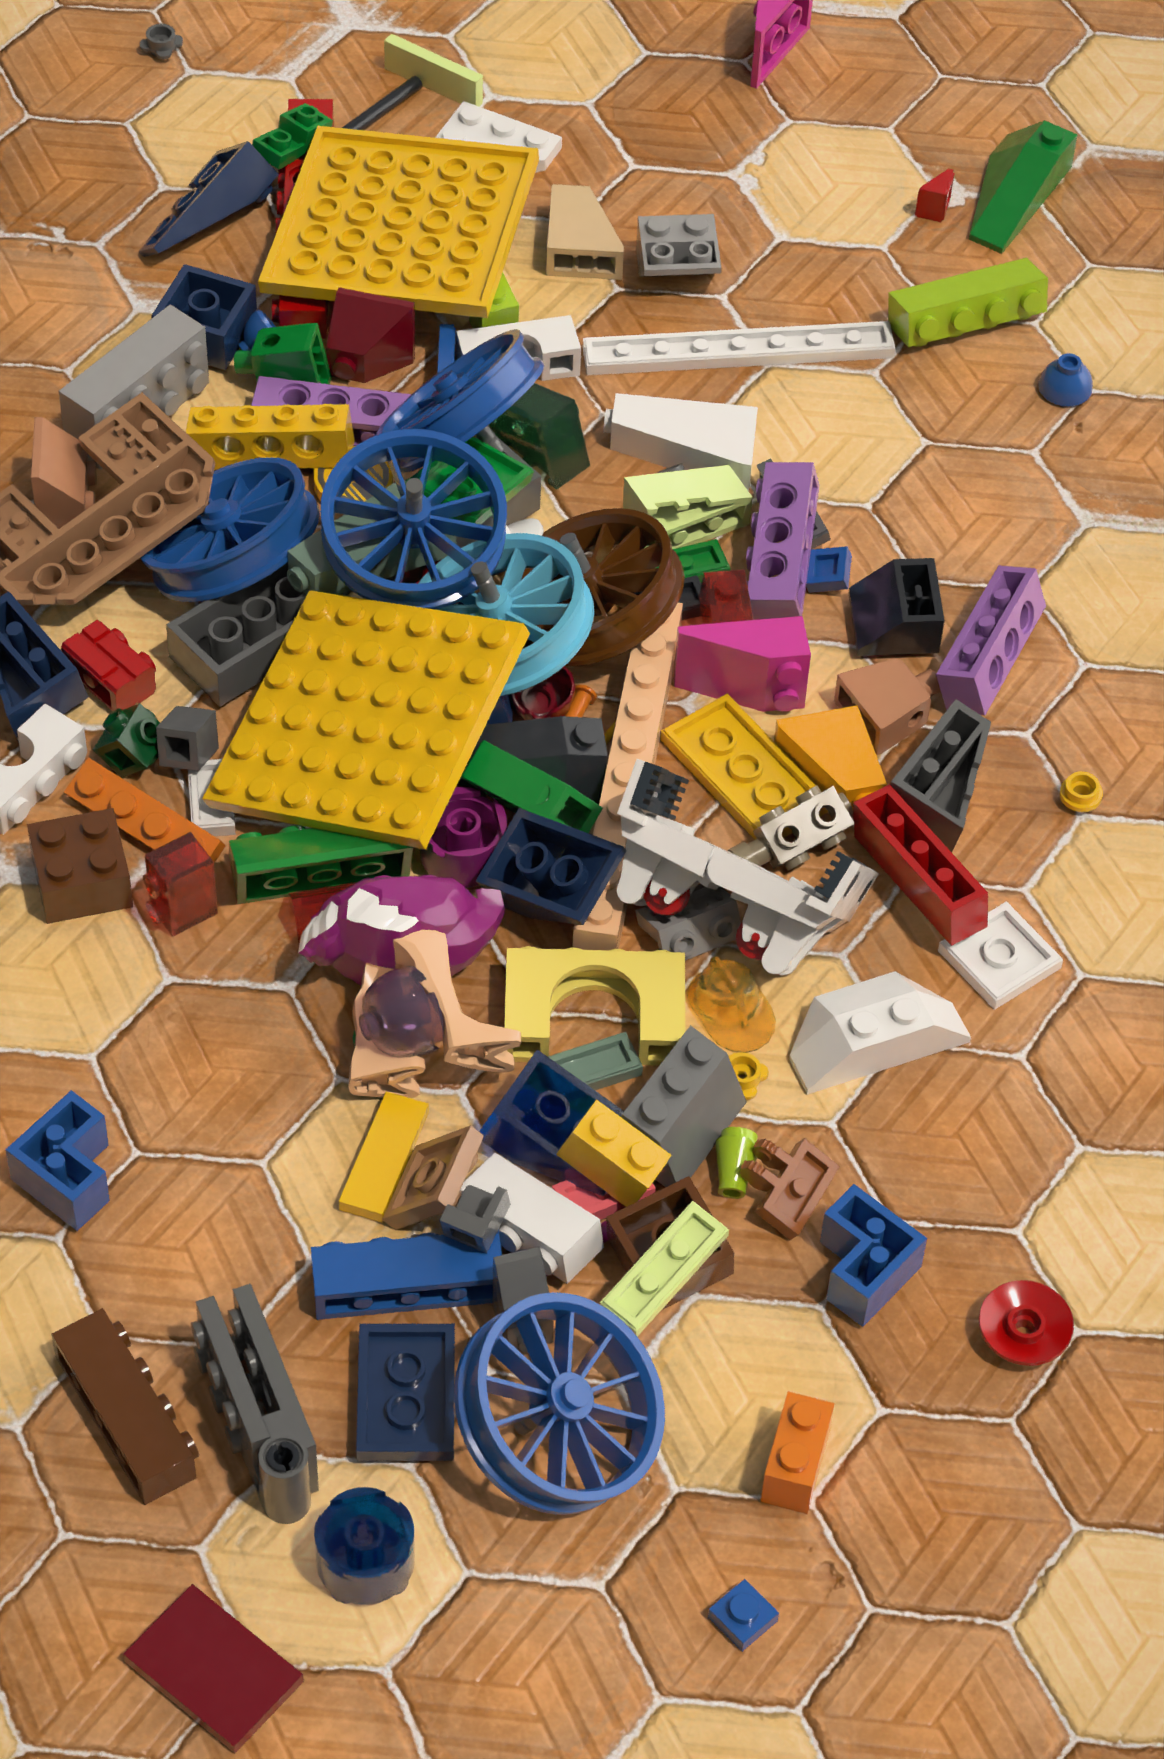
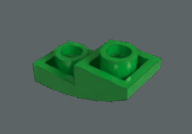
(292, 135)

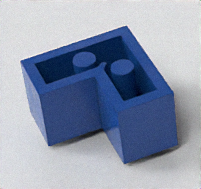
(56, 1160)
(875, 1251)

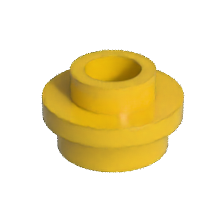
(1084, 784)

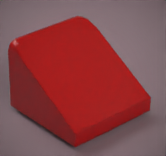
(935, 197)

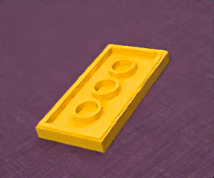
(737, 762)

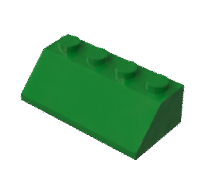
(307, 860)

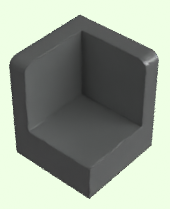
(476, 1217)

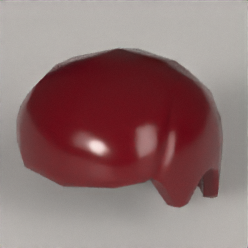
(547, 698)

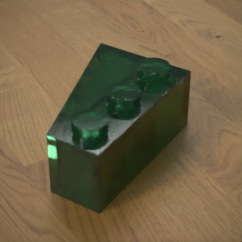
(546, 432)

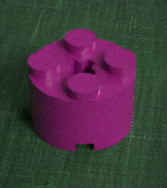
(464, 837)

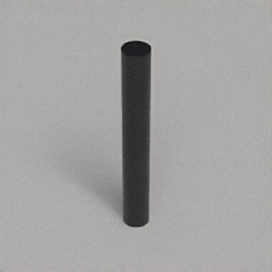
(385, 104)

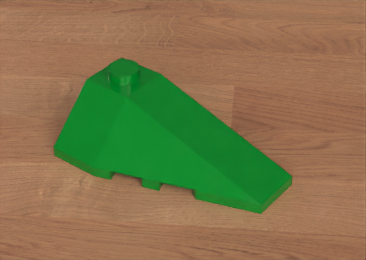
(1019, 180)

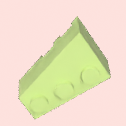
(691, 502)

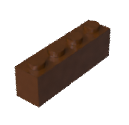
(125, 1406)

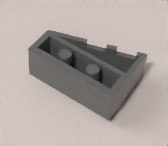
(943, 772)

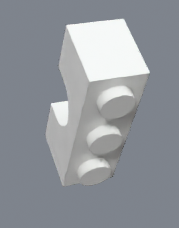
(549, 339)
(52, 749)

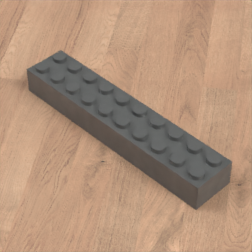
(235, 637)

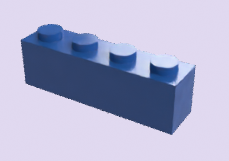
(400, 1275)

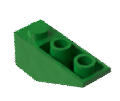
(529, 788)

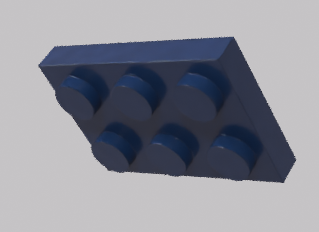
(406, 1392)

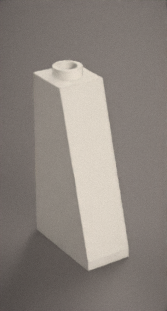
(683, 432)

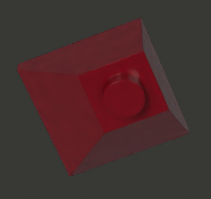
(369, 335)

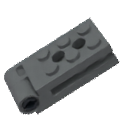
(276, 1445)

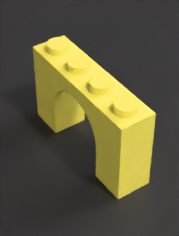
(645, 980)

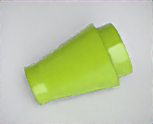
(731, 1151)

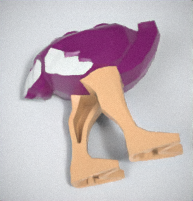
(421, 925)

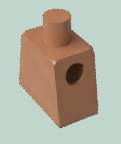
(888, 698)

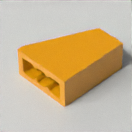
(833, 751)

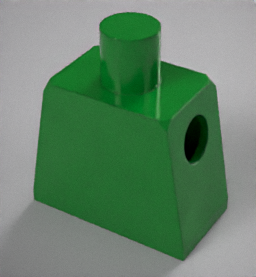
(286, 353)

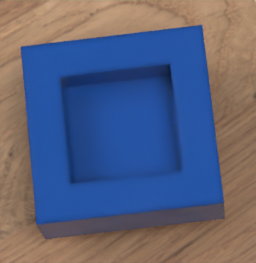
(829, 569)
(743, 1615)

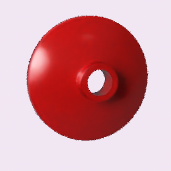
(1028, 1306)

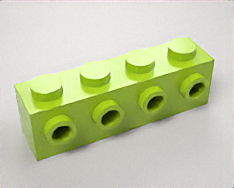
(967, 302)

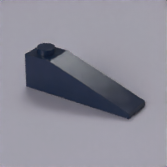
(223, 186)

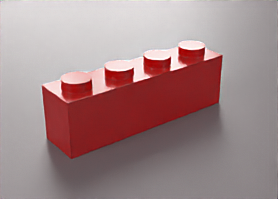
(920, 865)

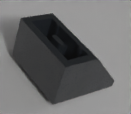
(898, 609)

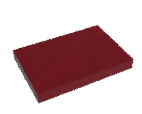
(213, 1668)

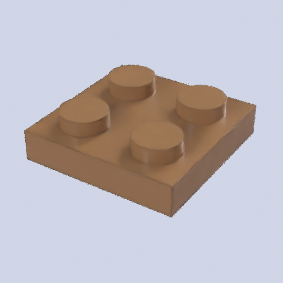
(433, 1177)

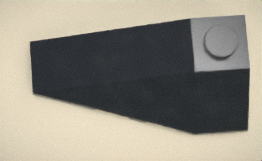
(560, 746)

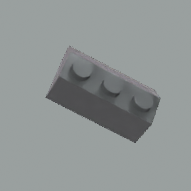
(687, 1104)

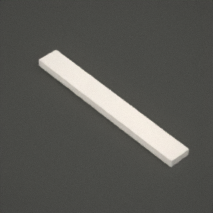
(738, 348)

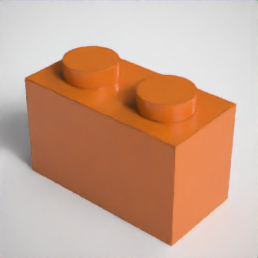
(797, 1452)

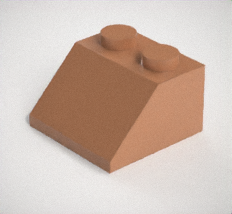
(60, 473)

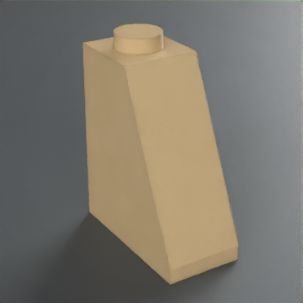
(581, 236)

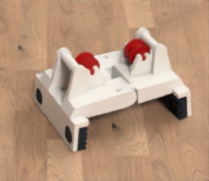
(668, 863)

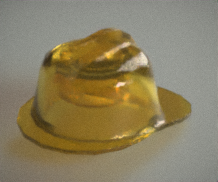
(732, 1006)

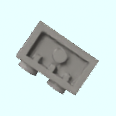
(701, 926)

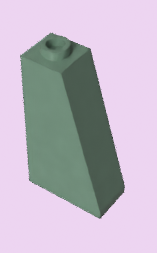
(311, 570)

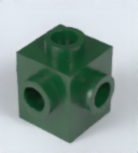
(129, 740)

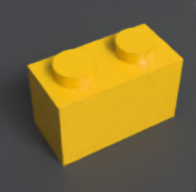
(613, 1154)

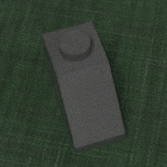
(517, 1278)

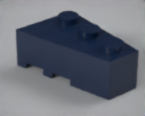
(33, 667)

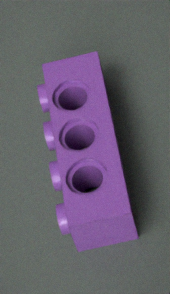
(367, 406)
(782, 486)
(992, 638)

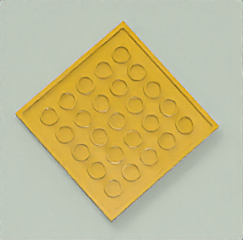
(401, 220)
(367, 718)

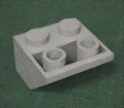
(677, 245)

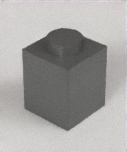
(187, 738)

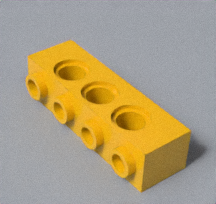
(298, 433)

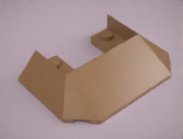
(161, 489)

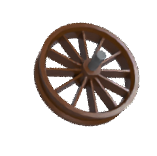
(618, 574)

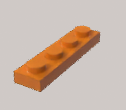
(135, 810)

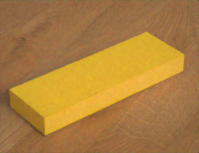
(383, 1156)

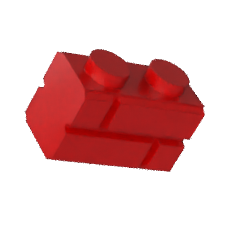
(111, 666)

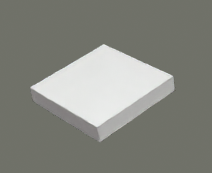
(1002, 957)

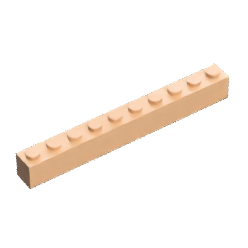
(634, 737)

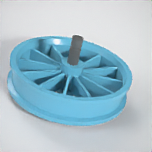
(530, 602)

